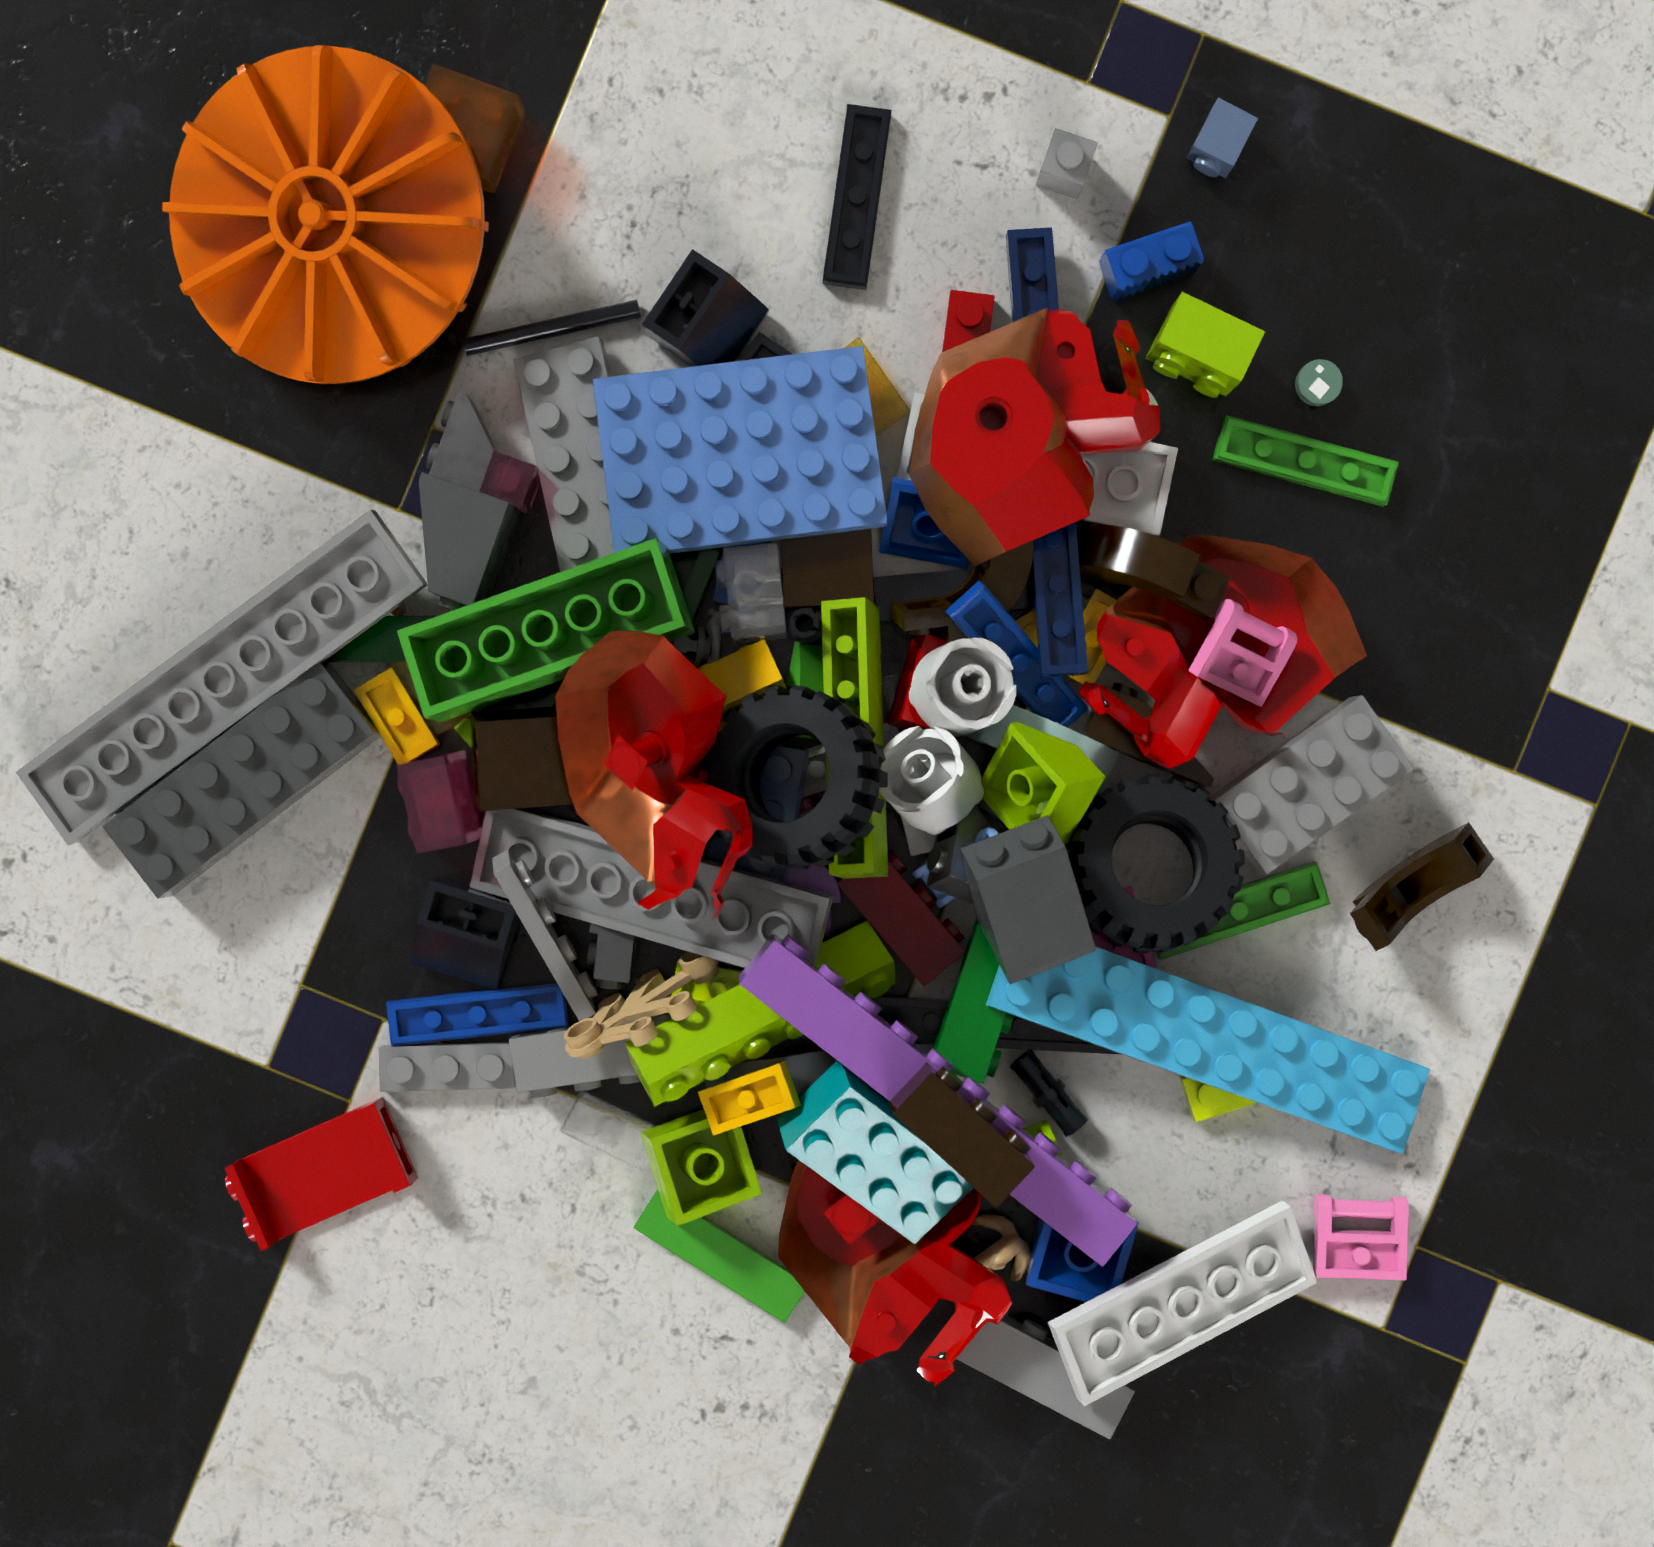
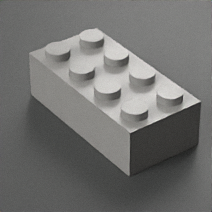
(1312, 783)

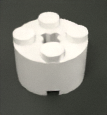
(969, 707)
(930, 779)

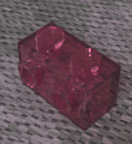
(439, 801)

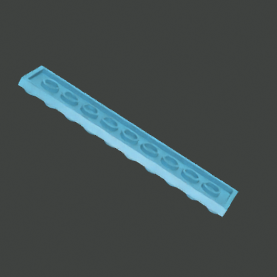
(1222, 1044)

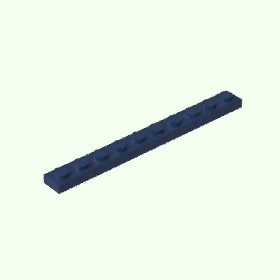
(1055, 554)

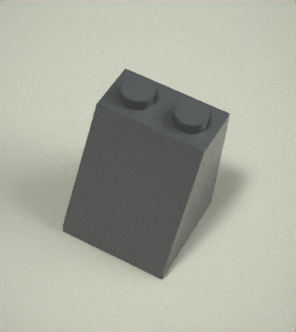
(463, 540)
(1027, 899)

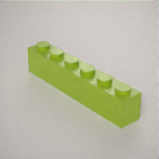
(855, 678)
(743, 1027)

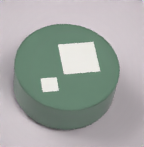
(1318, 382)

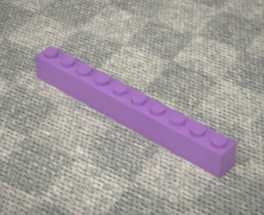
(889, 1058)

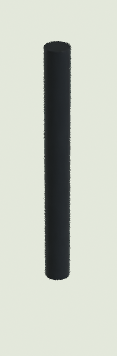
(551, 327)

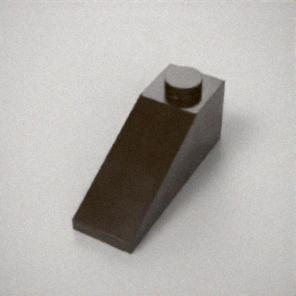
(1115, 736)

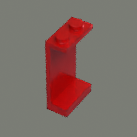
(320, 1173)

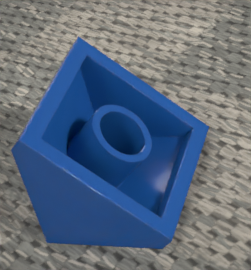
(913, 531)
(1067, 1271)

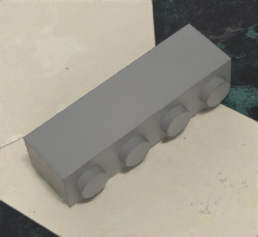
(544, 1064)
(1033, 1366)

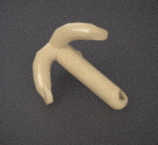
(1006, 1248)

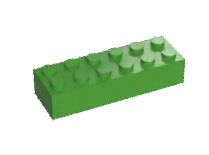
(540, 629)

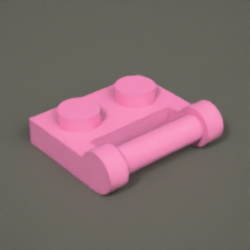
(1237, 667)
(1357, 1252)

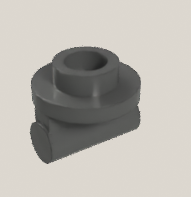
(696, 646)

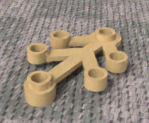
(646, 1000)

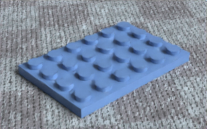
(740, 451)

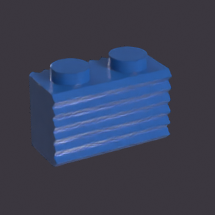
(1151, 261)

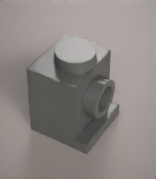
(611, 957)

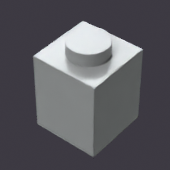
(1066, 163)

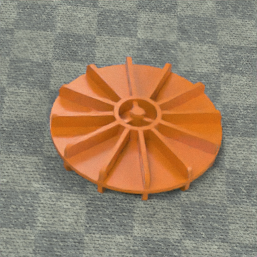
(326, 215)

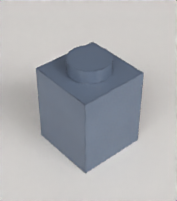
(1221, 139)

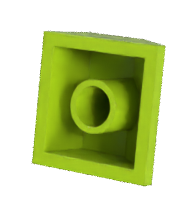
(1040, 777)

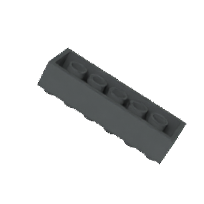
(242, 780)

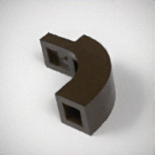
(1151, 564)
(1003, 577)
(1418, 882)

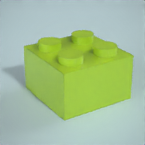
(1204, 346)
(699, 1170)

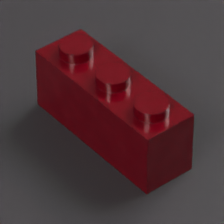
(906, 921)

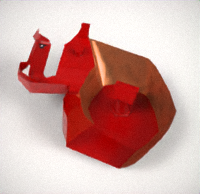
(1009, 429)
(1158, 642)
(638, 760)
(880, 1283)

